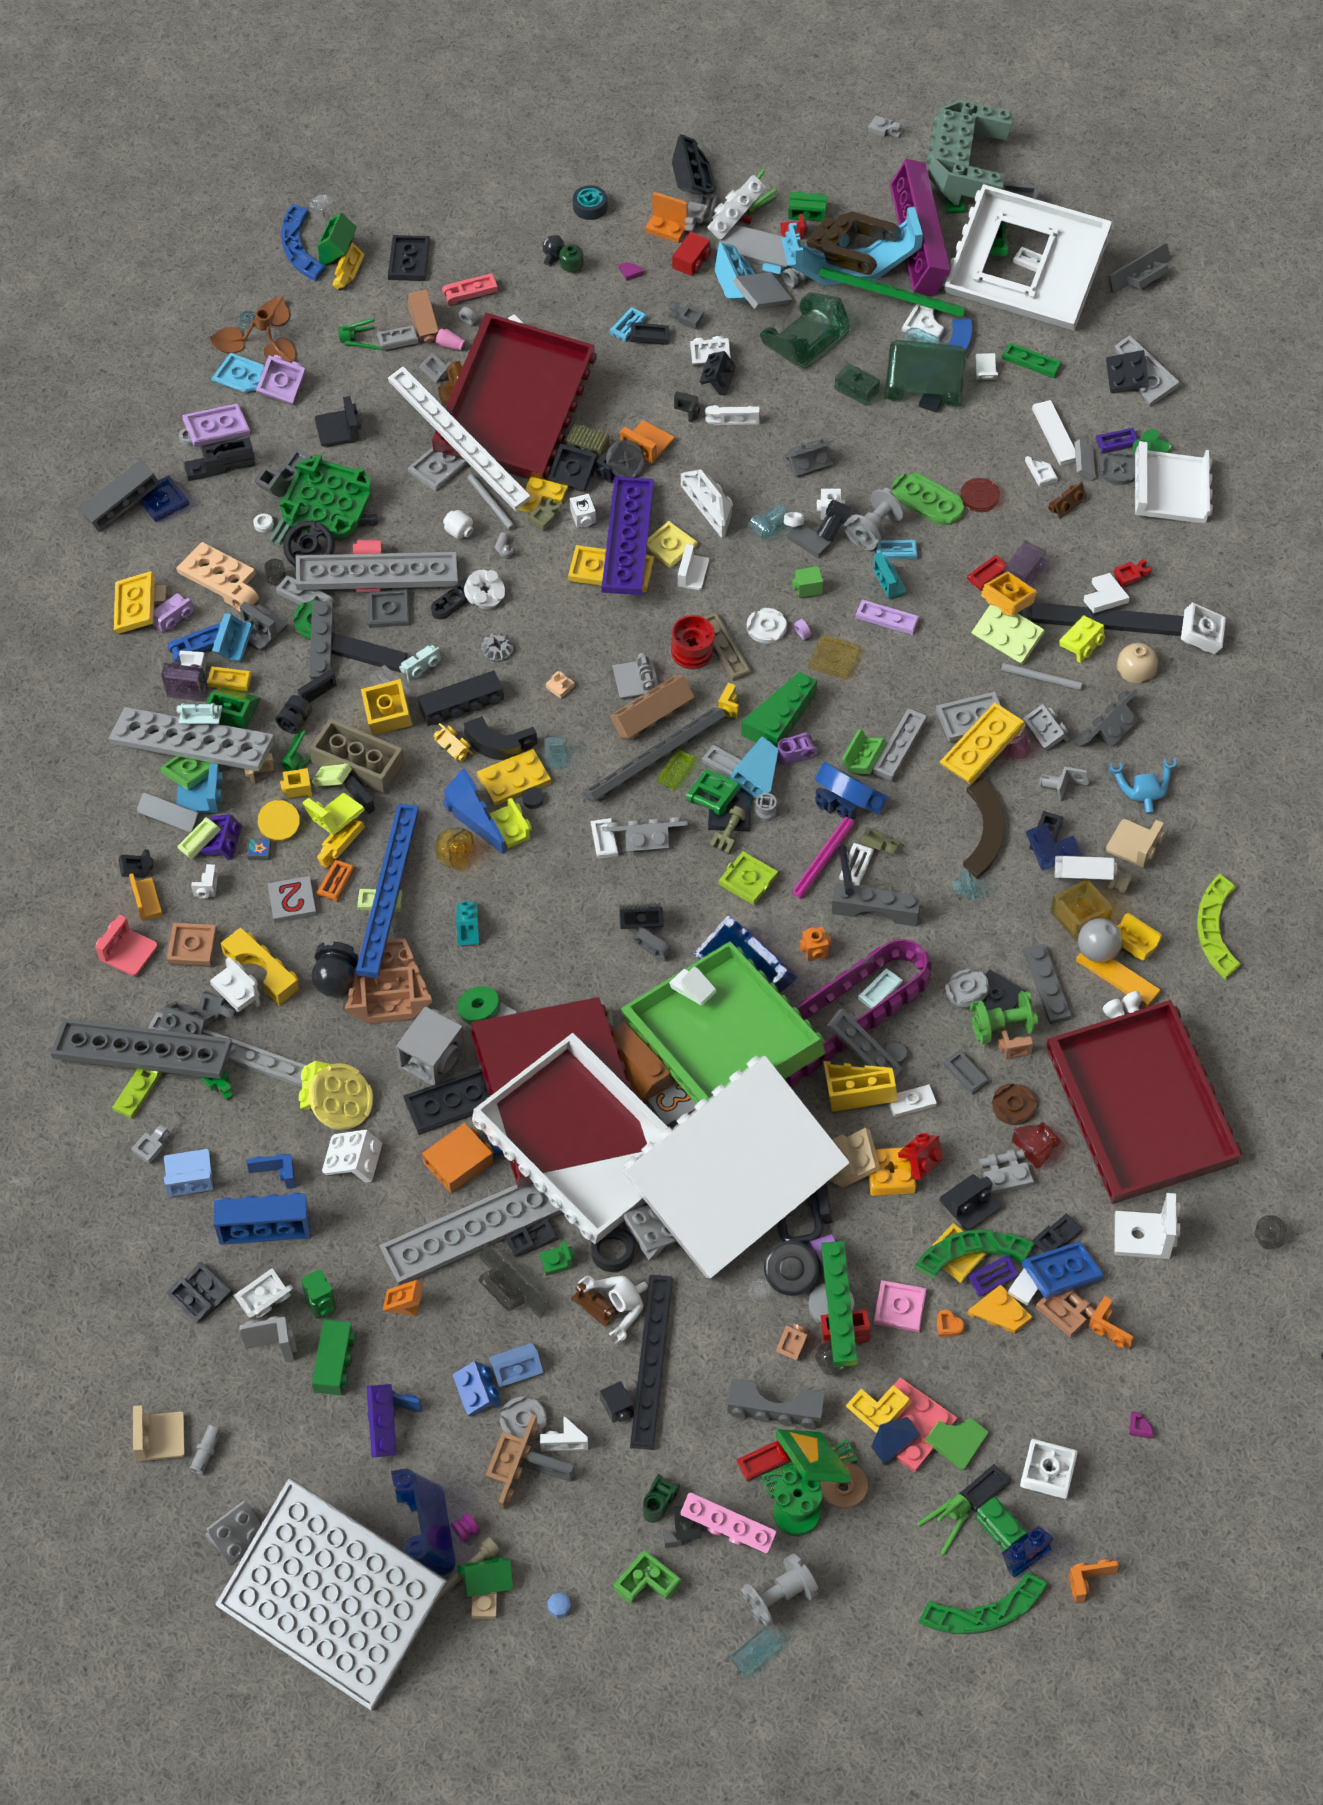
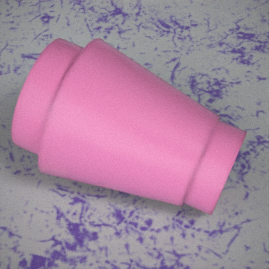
(448, 339)

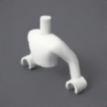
(623, 1296)

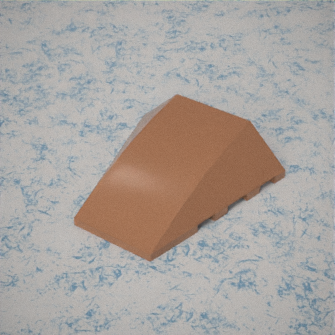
(397, 991)

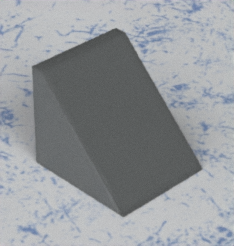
(670, 1540)

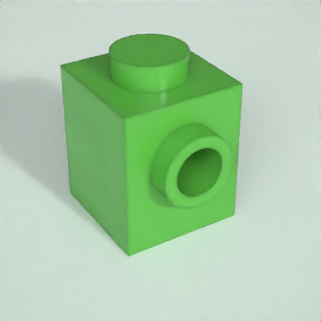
(808, 582)

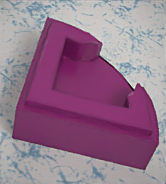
(630, 270)
(1139, 1426)

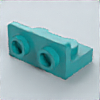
(888, 576)

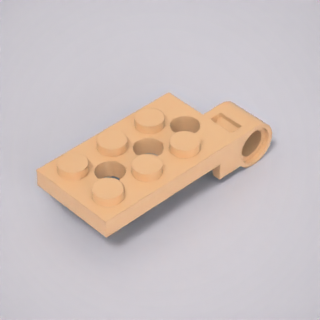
(232, 593)

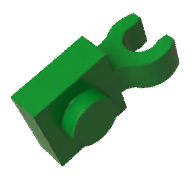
(221, 1084)

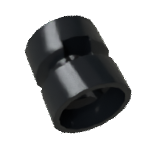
(293, 714)

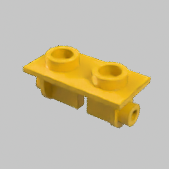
(459, 747)

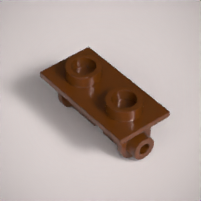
(1069, 500)
(594, 1304)

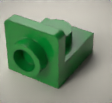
(557, 1259)

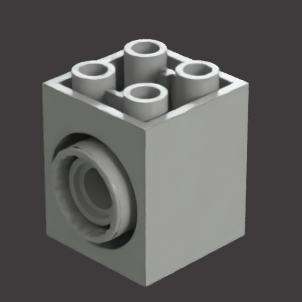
(433, 1046)

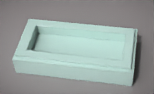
(880, 988)

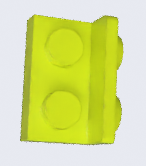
(512, 824)

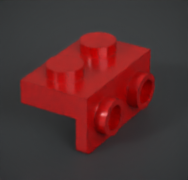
(923, 1153)

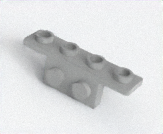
(646, 836)

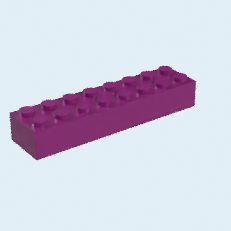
(930, 263)

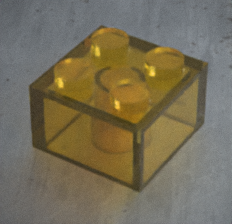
(1079, 906)

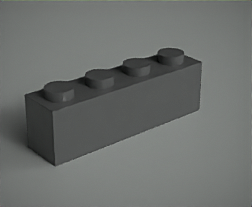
(119, 495)

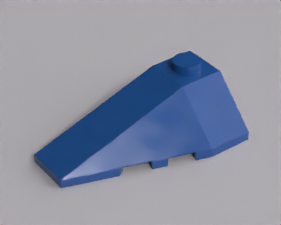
(466, 807)

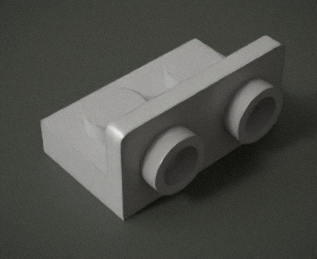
(1045, 727)

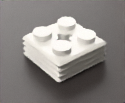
(1203, 628)
(1046, 1454)

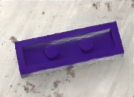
(381, 1420)

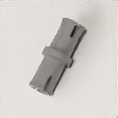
(205, 1450)

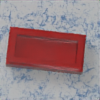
(986, 572)
(762, 1460)

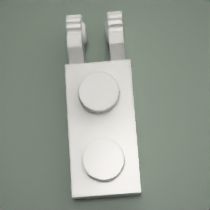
(732, 415)

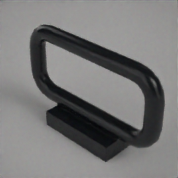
(821, 1214)

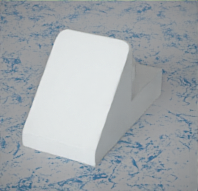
(693, 985)
(570, 1440)

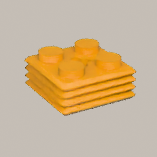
(1008, 594)
(887, 1183)

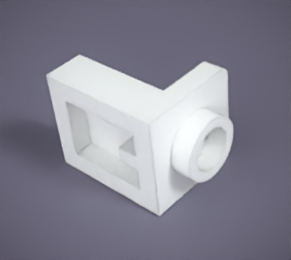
(208, 886)

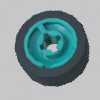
(590, 202)

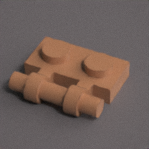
(1063, 1314)

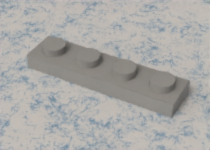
(899, 744)

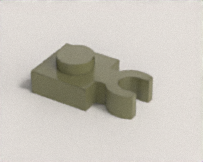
(544, 516)
(878, 840)

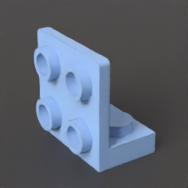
(188, 1173)

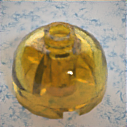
(452, 844)

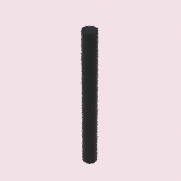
(848, 884)

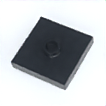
(1001, 992)

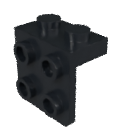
(339, 426)

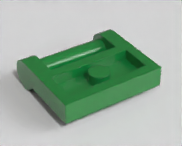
(716, 786)

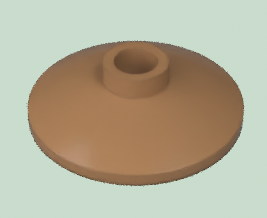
(856, 1488)

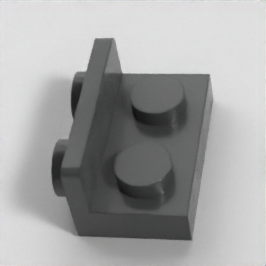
(185, 1019)

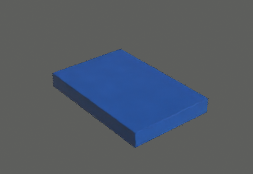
(1062, 1270)

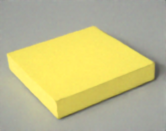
(669, 544)

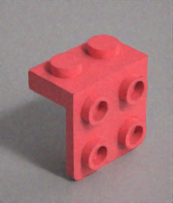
(124, 948)

